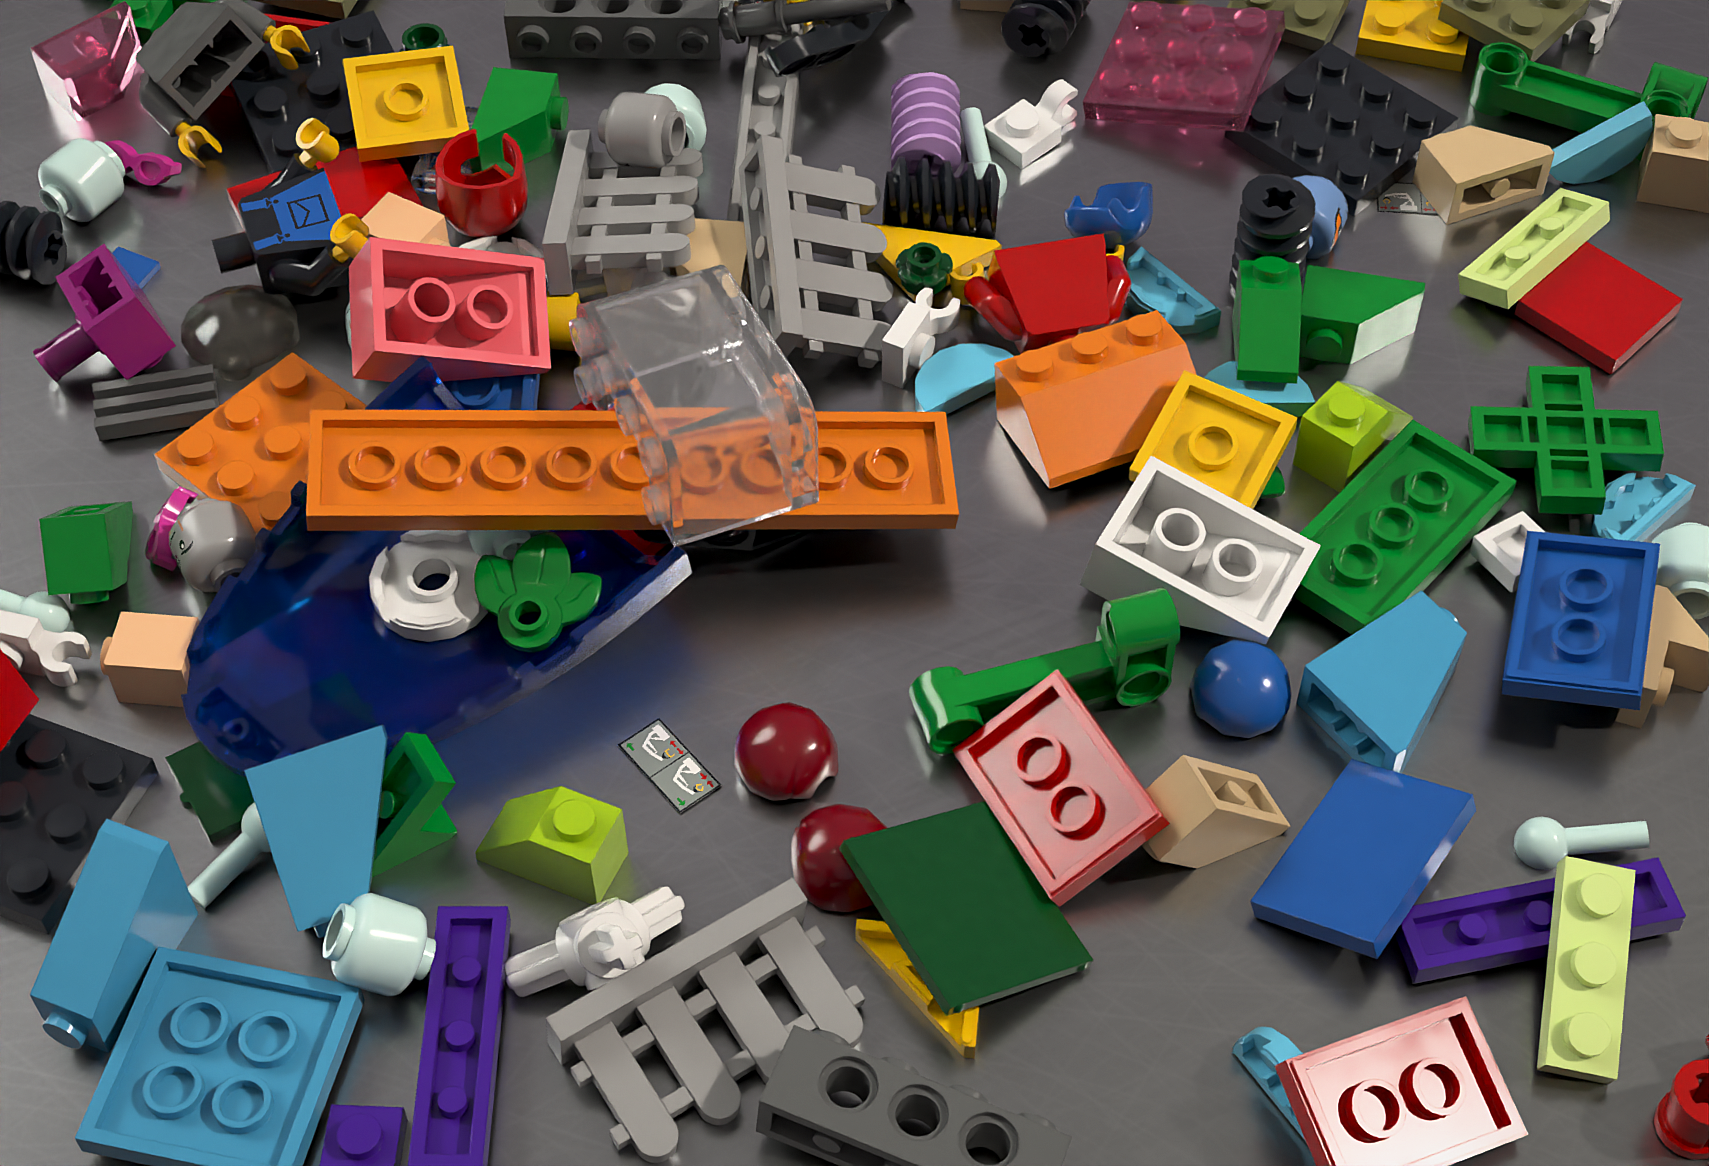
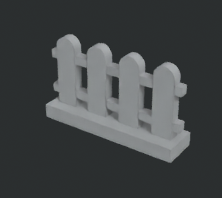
(617, 214)
(781, 262)
(654, 994)

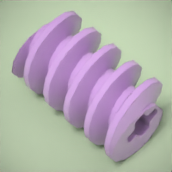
(925, 121)

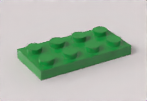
(1398, 526)

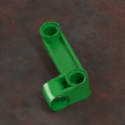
(1512, 83)
(1125, 662)

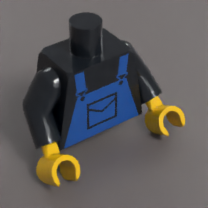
(295, 225)

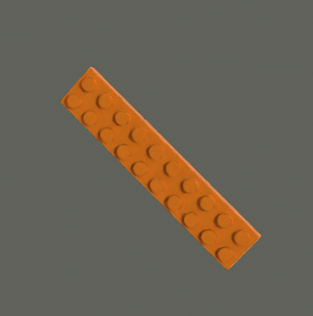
(586, 475)

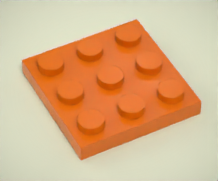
(256, 441)

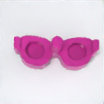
(148, 167)
(158, 542)

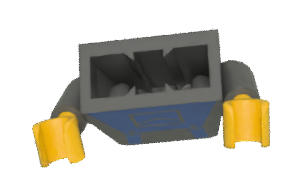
(198, 57)

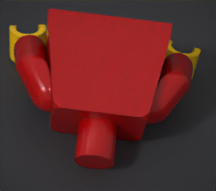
(1047, 290)

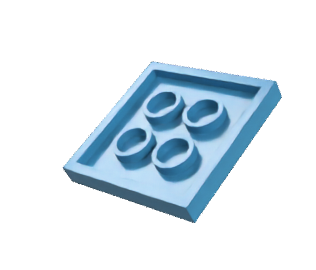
(220, 1065)

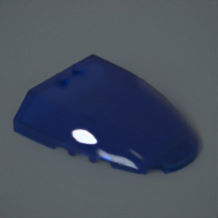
(305, 659)

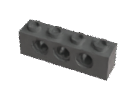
(614, 29)
(820, 1063)

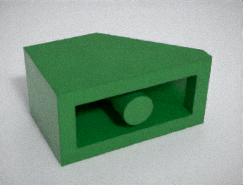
(525, 108)
(1355, 313)
(1267, 320)
(87, 550)

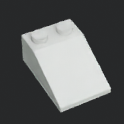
(1211, 554)

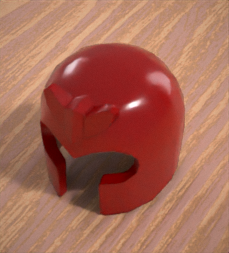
(482, 201)

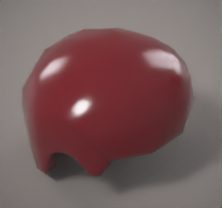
(785, 752)
(820, 865)

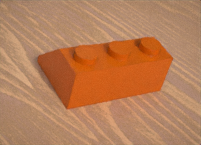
(1090, 396)

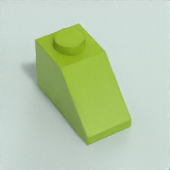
(1345, 433)
(558, 842)

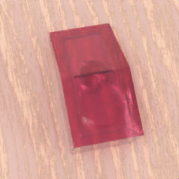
(90, 61)

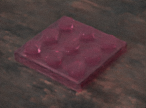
(1185, 65)

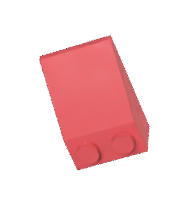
(452, 305)

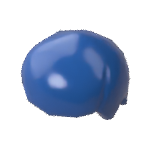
(1118, 212)
(1241, 689)

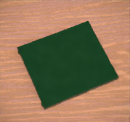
(965, 907)

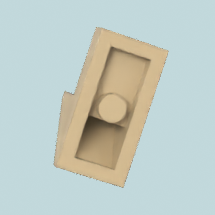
(1674, 656)

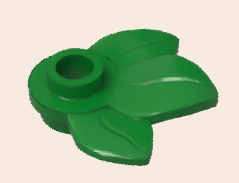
(535, 582)

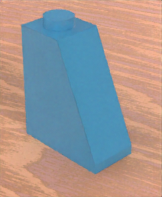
(1384, 682)
(323, 822)
(114, 922)

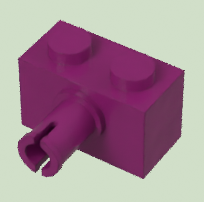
(110, 319)

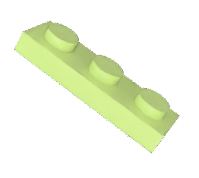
(1533, 248)
(1586, 970)

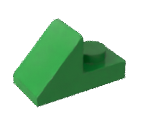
(410, 803)

